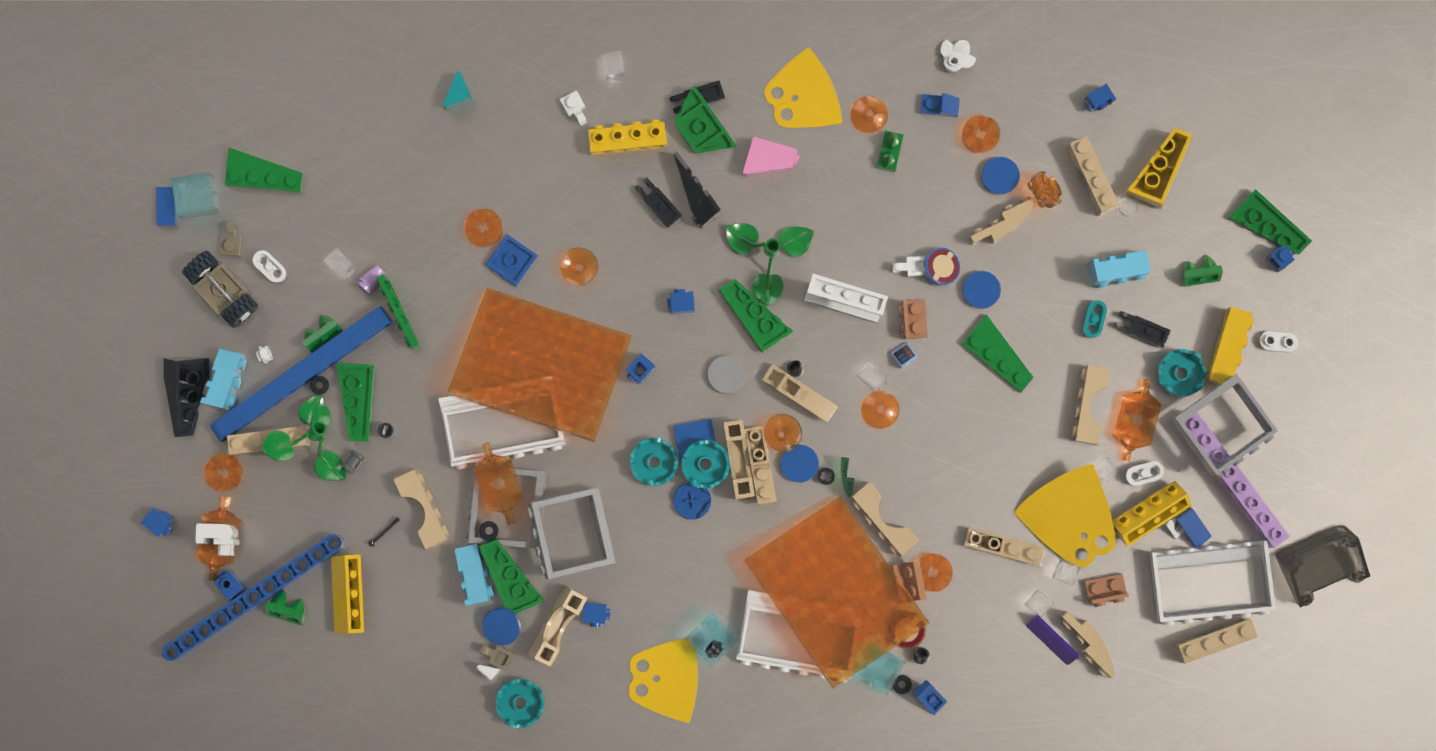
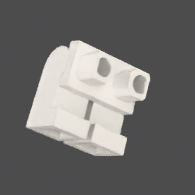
(223, 535)

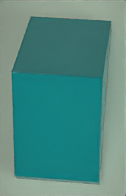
(458, 93)

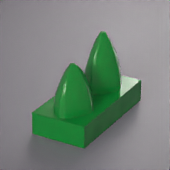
(890, 151)
(1207, 273)
(328, 330)
(277, 608)

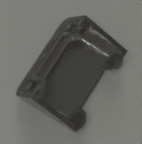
(1322, 562)

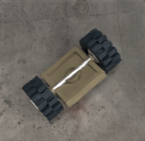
(219, 289)

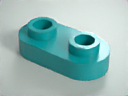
(1093, 319)

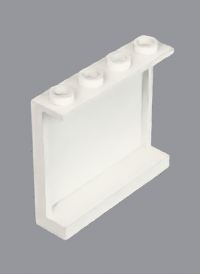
(846, 298)

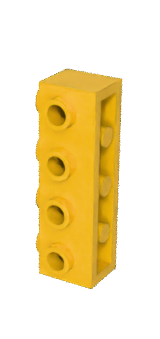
(627, 138)
(1229, 345)
(1151, 513)
(347, 594)

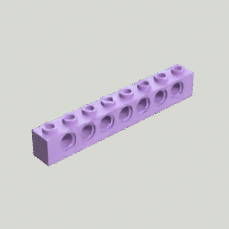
(1238, 485)

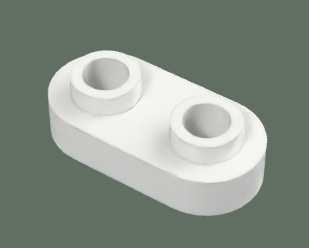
(269, 267)
(1279, 342)
(1144, 474)

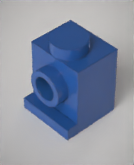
(1099, 98)
(1280, 258)
(643, 362)

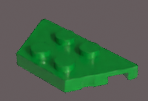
(701, 125)

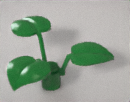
(795, 241)
(316, 414)

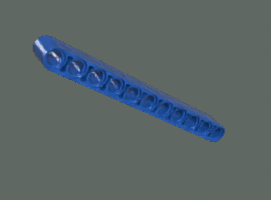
(301, 373)
(244, 599)

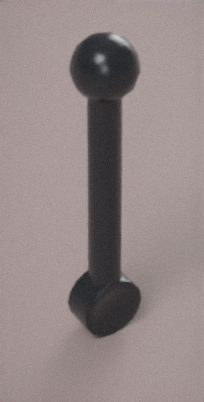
(372, 542)

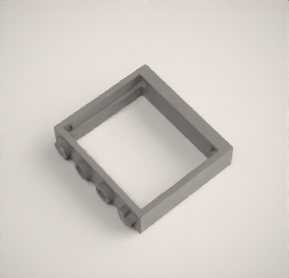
(1253, 406)
(473, 512)
(601, 527)

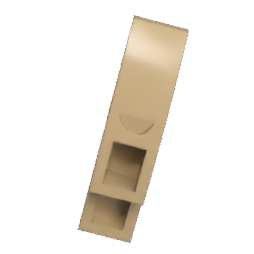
(1011, 219)
(800, 393)
(760, 466)
(1004, 546)
(1095, 650)

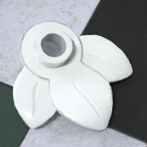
(958, 53)

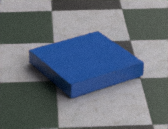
(511, 260)
(692, 432)

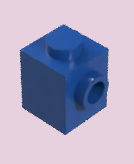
(681, 302)
(158, 522)
(229, 584)
(595, 614)

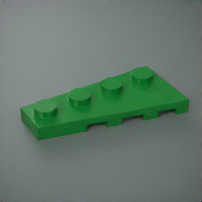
(256, 173)
(1269, 222)
(395, 307)
(757, 320)
(995, 352)
(357, 398)
(512, 584)

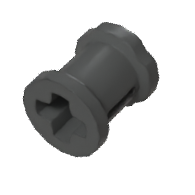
(353, 461)

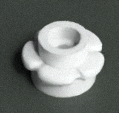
(264, 354)

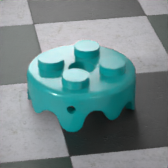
(1191, 363)
(640, 462)
(705, 477)
(506, 705)

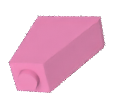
(769, 158)

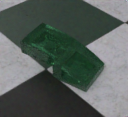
(847, 482)

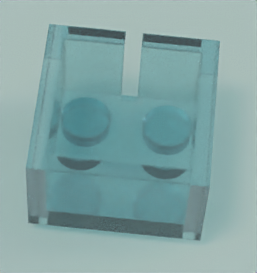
(193, 195)
(712, 629)
(882, 672)

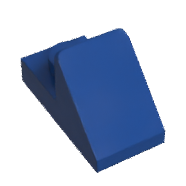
(941, 105)
(930, 697)

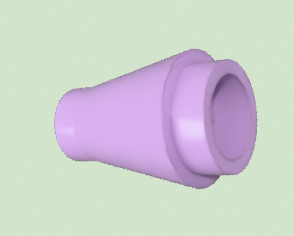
(369, 280)

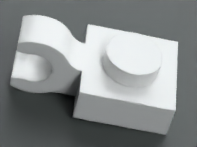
(574, 105)
(913, 266)

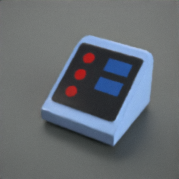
(904, 355)

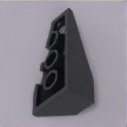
(700, 202)
(184, 388)

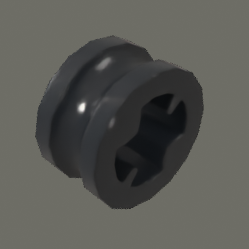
(824, 481)

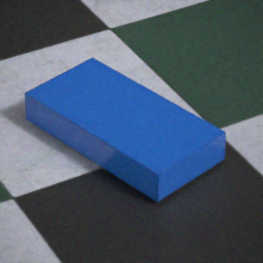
(165, 207)
(1193, 527)

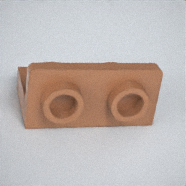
(914, 319)
(911, 578)
(1106, 589)

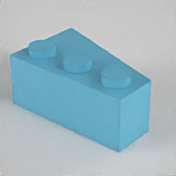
(1119, 269)
(225, 379)
(473, 575)

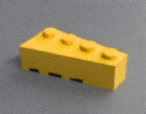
(1157, 177)

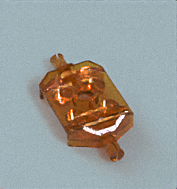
(1126, 431)
(489, 470)
(209, 552)

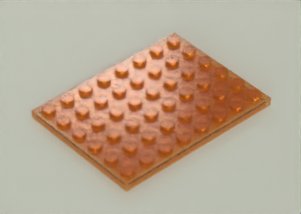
(539, 364)
(836, 592)

